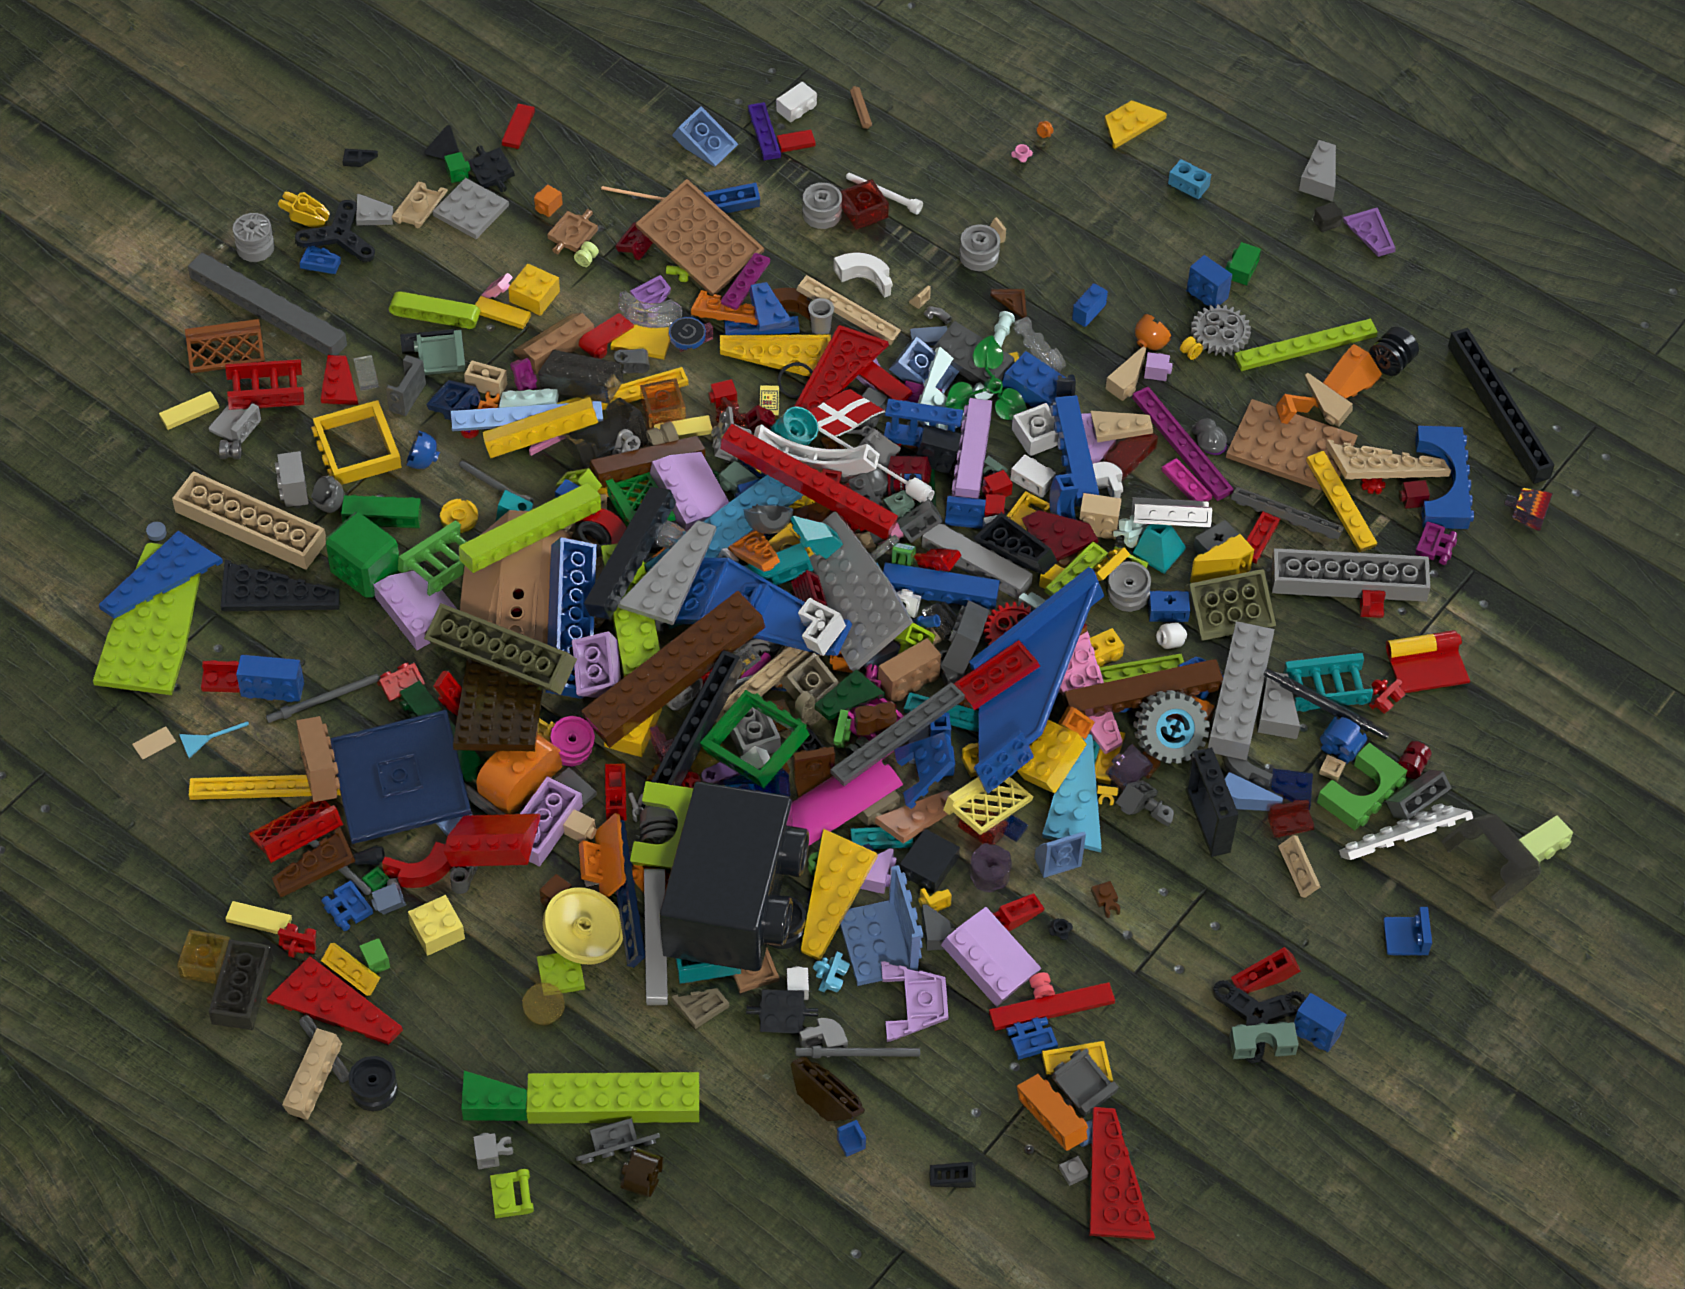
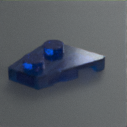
(1292, 784)

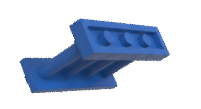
(917, 412)

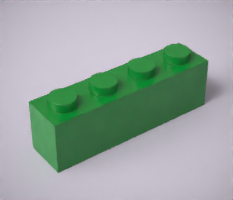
(384, 510)

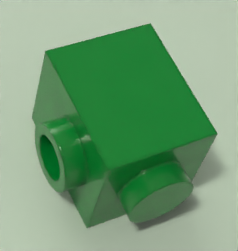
(456, 167)

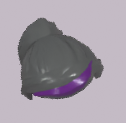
(1209, 436)

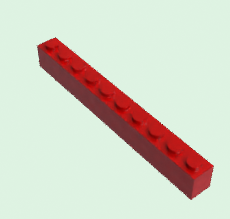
(809, 482)

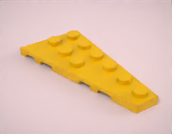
(776, 350)
(837, 880)

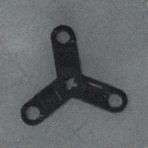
(328, 235)
(1245, 1006)

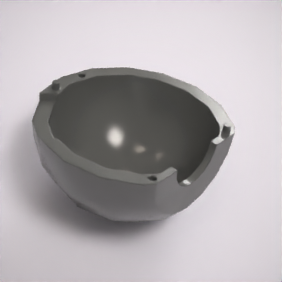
(768, 518)

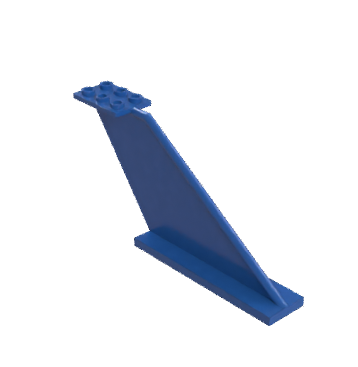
(1021, 711)

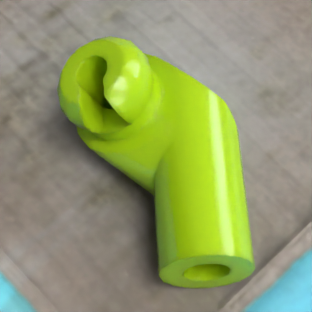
(676, 270)

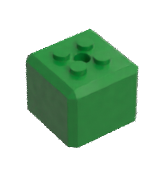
(361, 554)

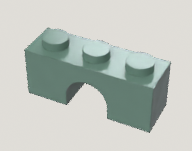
(1280, 1036)

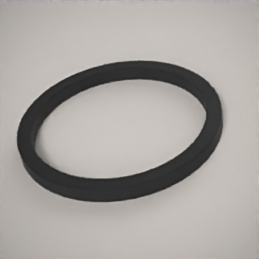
(783, 370)

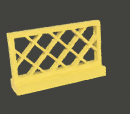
(974, 790)

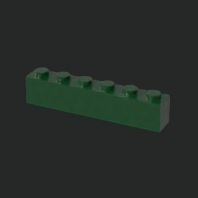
(420, 702)

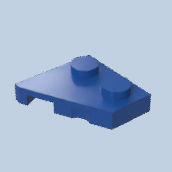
(320, 260)

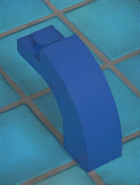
(1063, 495)

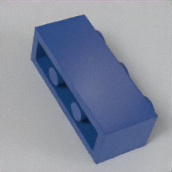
(736, 198)

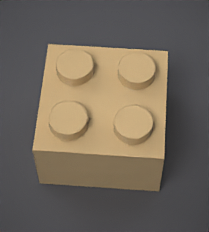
(1101, 514)

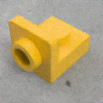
(938, 901)

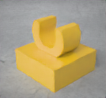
(1107, 792)

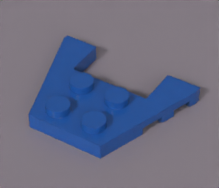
(933, 761)

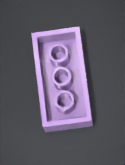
(554, 804)

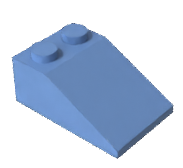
(705, 137)
(915, 362)
(1060, 854)

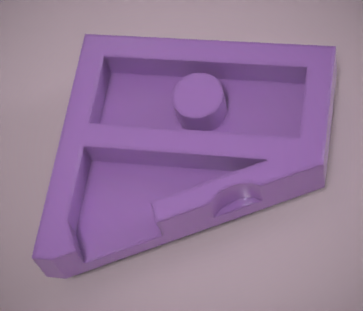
(652, 291)

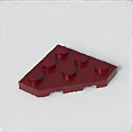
(1060, 533)

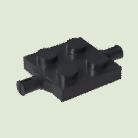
(491, 168)
(782, 1011)

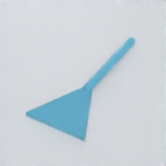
(193, 743)

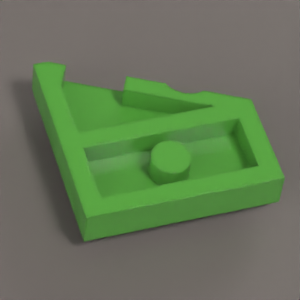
(843, 729)

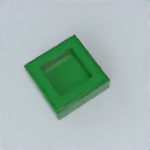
(376, 879)

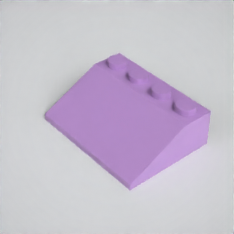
(692, 485)
(409, 605)
(990, 956)

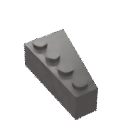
(965, 636)

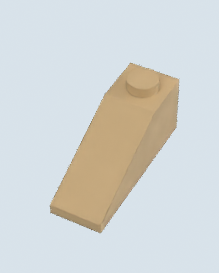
(1125, 378)
(1331, 404)

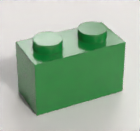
(1243, 263)

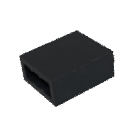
(929, 860)

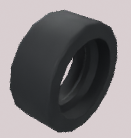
(595, 531)

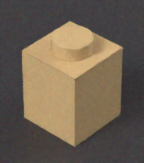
(579, 826)

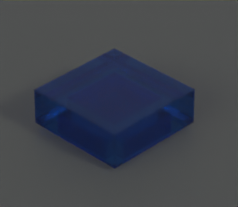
(1015, 828)

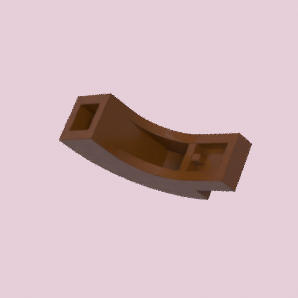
(793, 301)

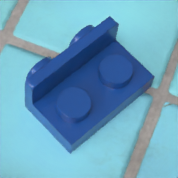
(965, 512)

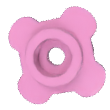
(1022, 152)

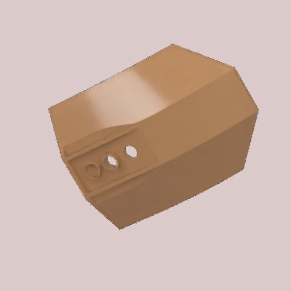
(491, 589)

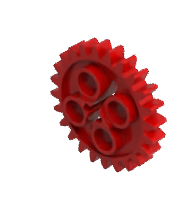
(1002, 616)

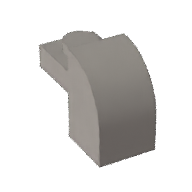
(827, 1032)

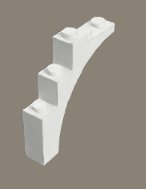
(849, 461)

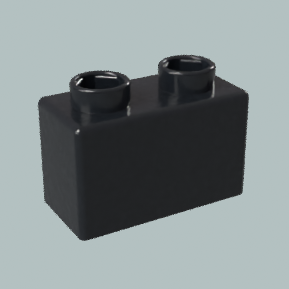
(729, 877)

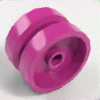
(575, 730)

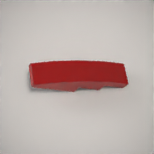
(1019, 911)

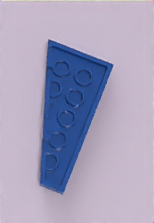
(161, 572)

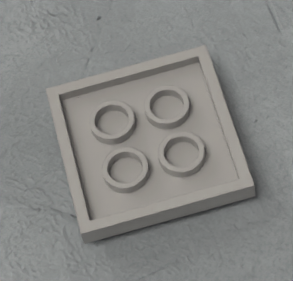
(470, 208)

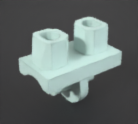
(1130, 531)

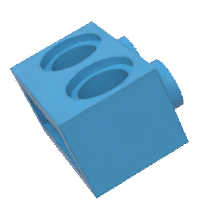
(1189, 179)

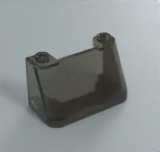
(601, 438)

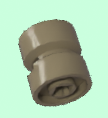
(665, 434)

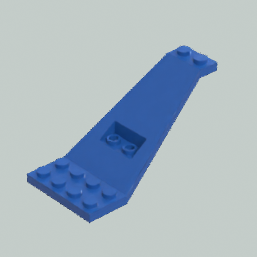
(723, 577)

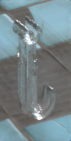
(1039, 348)

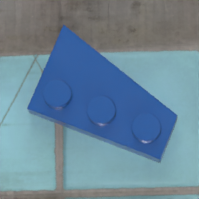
(767, 307)

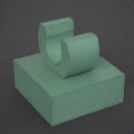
(993, 466)

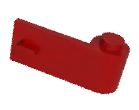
(597, 339)

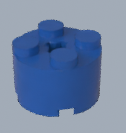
(1343, 739)

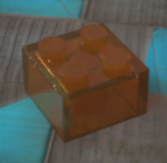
(662, 402)

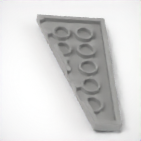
(668, 582)

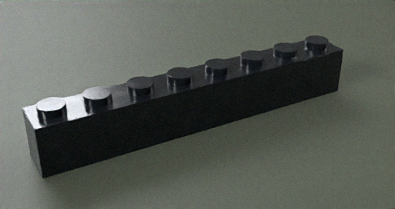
(630, 553)
(700, 719)

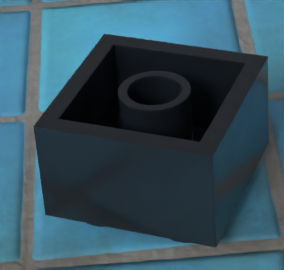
(939, 446)

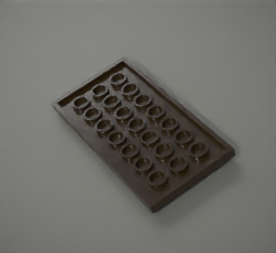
(496, 711)

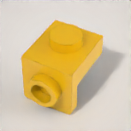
(970, 757)

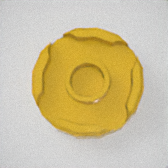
(461, 511)

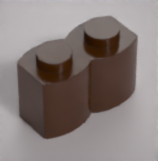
(874, 718)

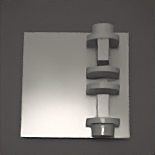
(882, 445)

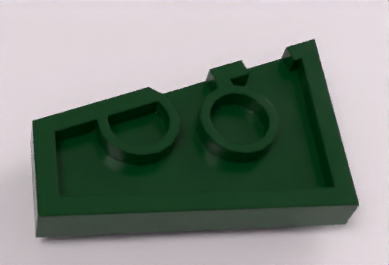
(848, 694)

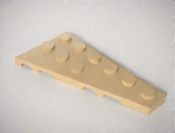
(1381, 463)

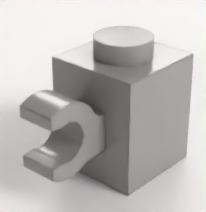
(488, 1151)

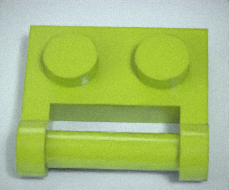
(504, 1194)

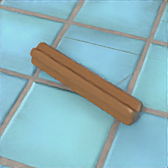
(861, 107)

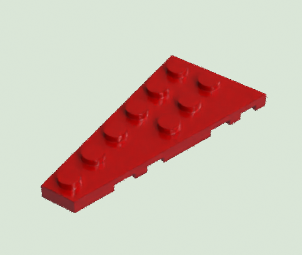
(1114, 1189)

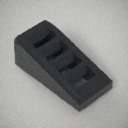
(960, 1182)

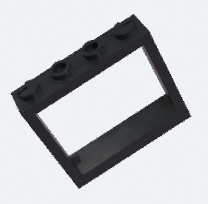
(1210, 800)

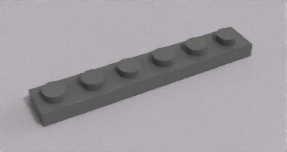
(1282, 511)

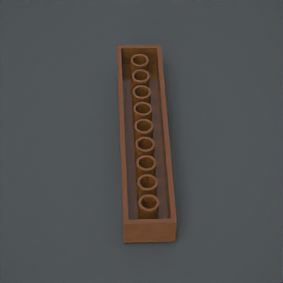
(673, 669)

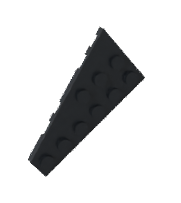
(269, 591)

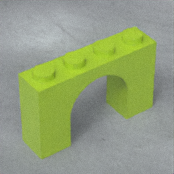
(664, 796)

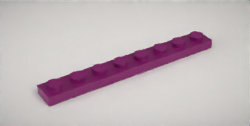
(1183, 443)

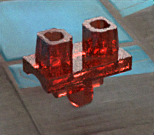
(739, 418)

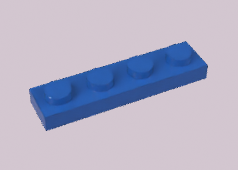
(733, 328)

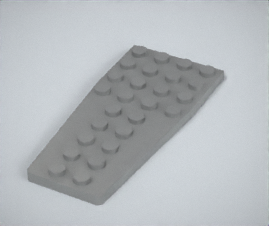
(861, 594)

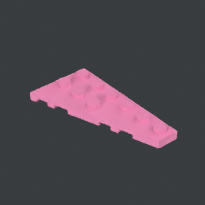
(1085, 672)

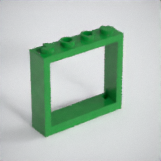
(730, 720)

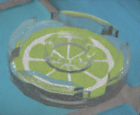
(884, 547)

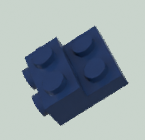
(454, 397)

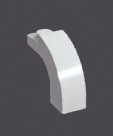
(865, 266)

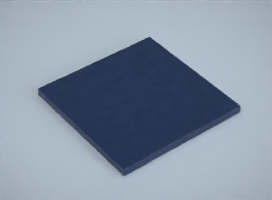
(399, 776)

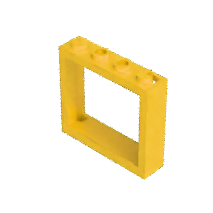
(364, 469)

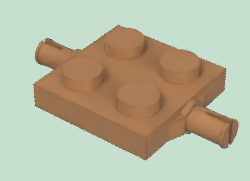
(572, 231)

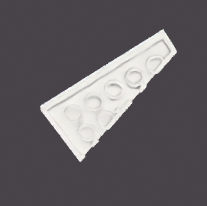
(1420, 825)

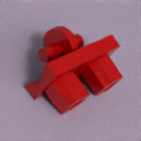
(1393, 690)
(297, 942)

